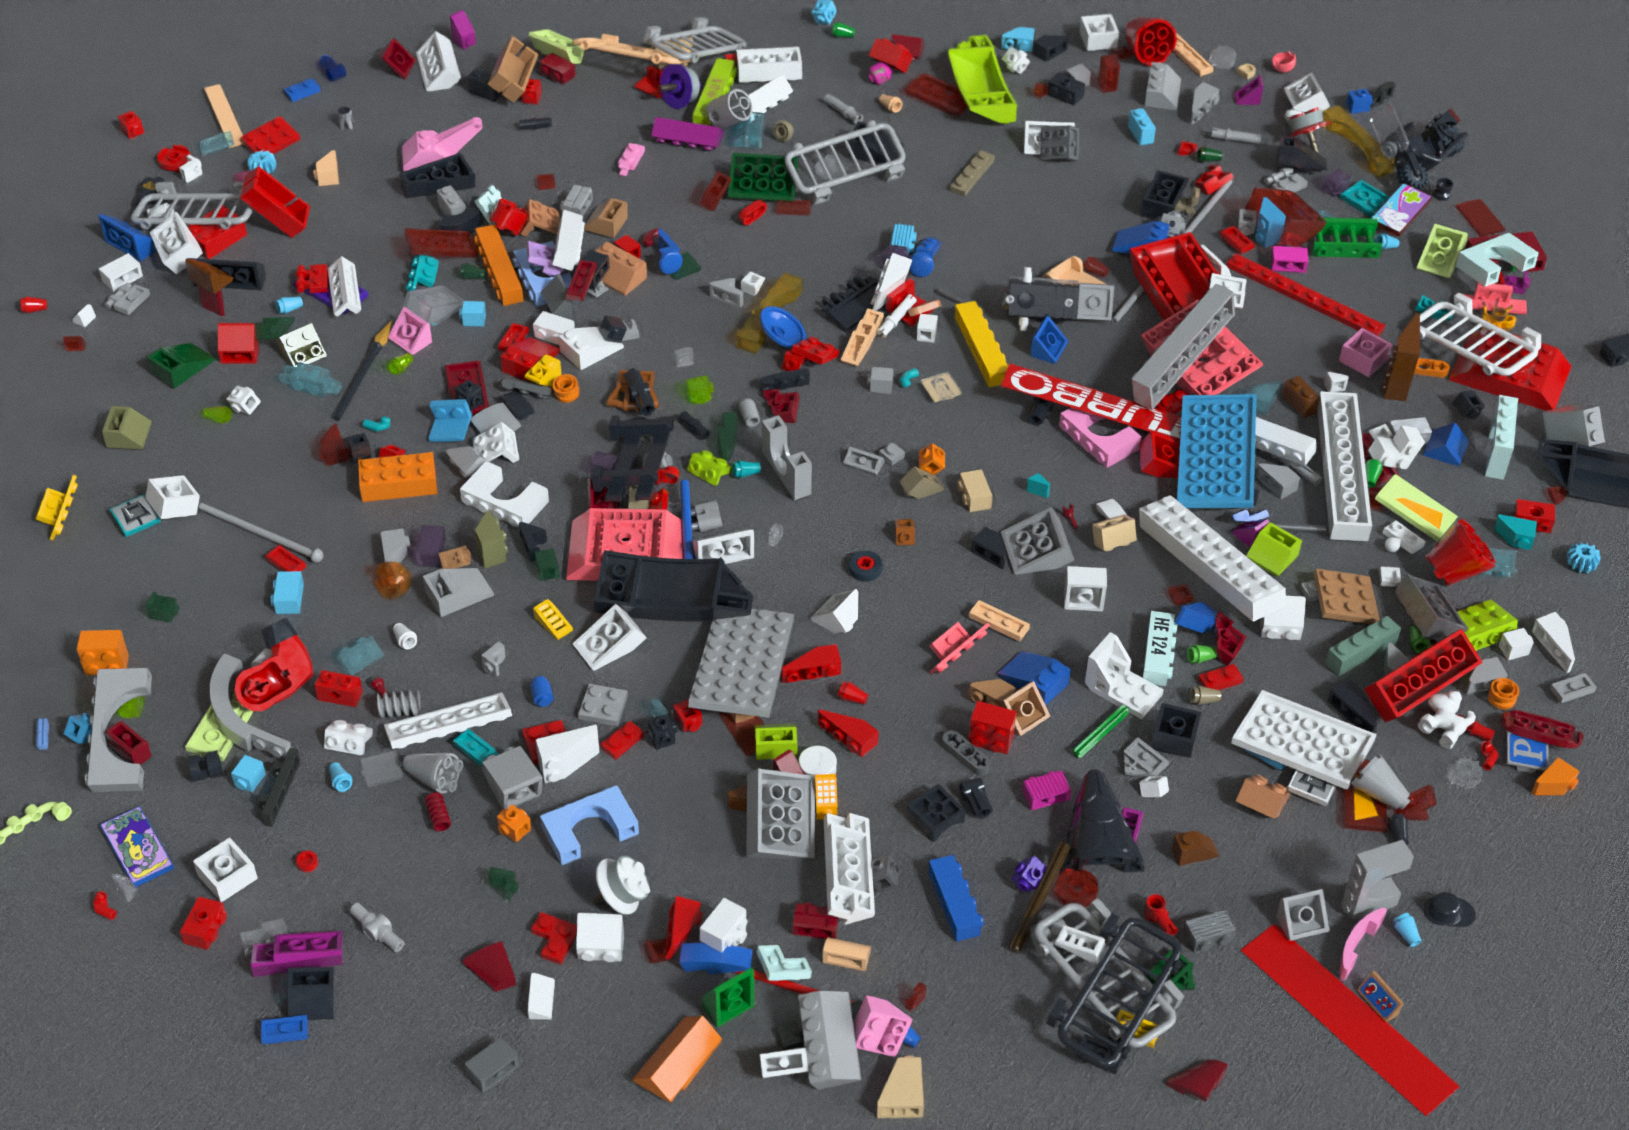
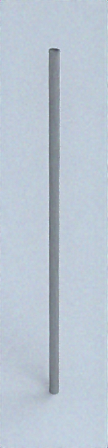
(1190, 228)

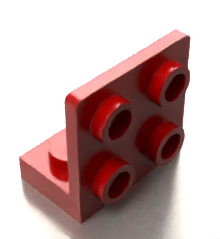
(897, 296)

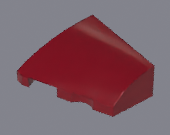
(492, 966)

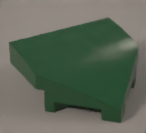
(1182, 979)

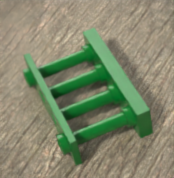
(1353, 228)

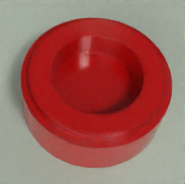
(307, 861)

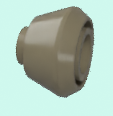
(783, 130)

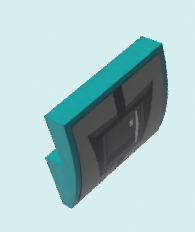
(135, 515)

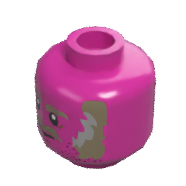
(880, 73)

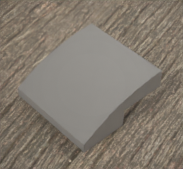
(494, 415)

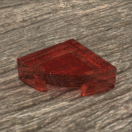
(1557, 494)
(918, 997)

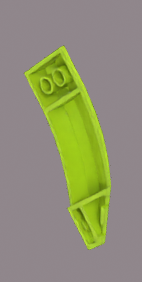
(981, 79)

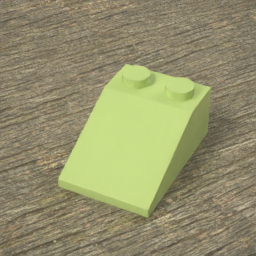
(1442, 251)

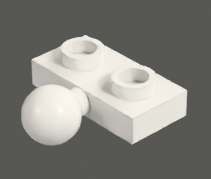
(1401, 536)

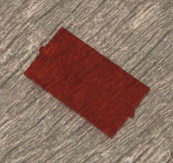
(1480, 217)
(743, 731)

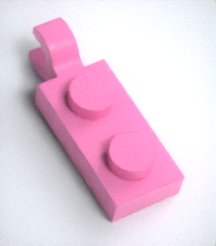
(630, 158)

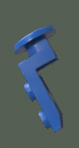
(669, 251)
(922, 260)

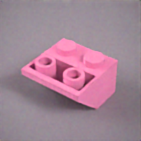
(880, 1026)

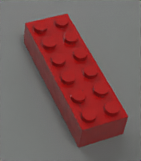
(1423, 675)

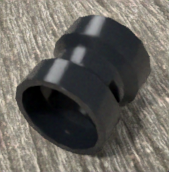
(1443, 192)

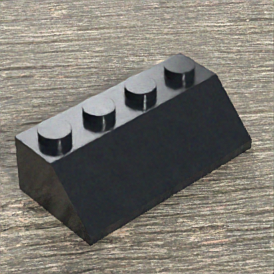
(245, 274)

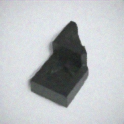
(1383, 92)

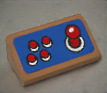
(1380, 997)

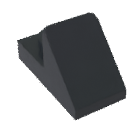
(532, 537)

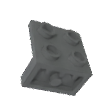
(1059, 143)

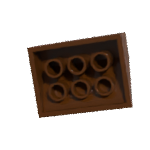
(1403, 362)

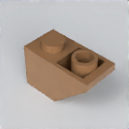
(990, 691)

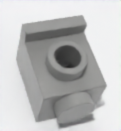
(1246, 226)

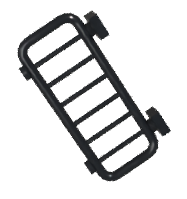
(1066, 1017)

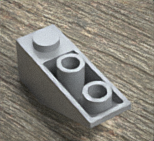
(1204, 98)

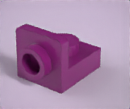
(1519, 284)

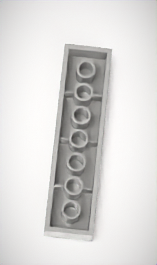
(1183, 346)

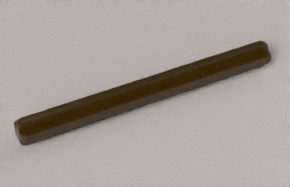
(1039, 897)

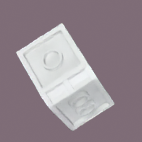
(1111, 678)

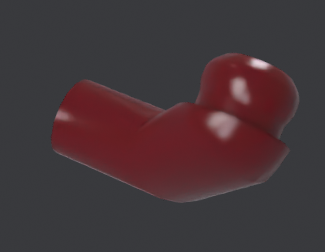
(647, 238)

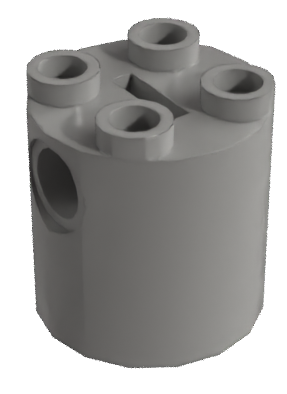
(730, 109)

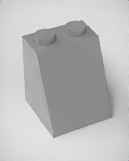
(1575, 424)
(512, 777)

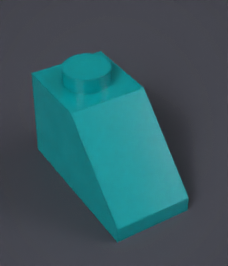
(1516, 531)

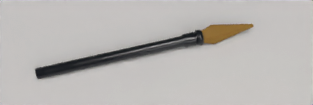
(380, 340)

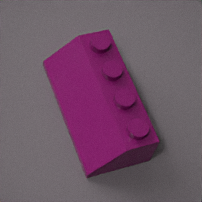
(687, 133)

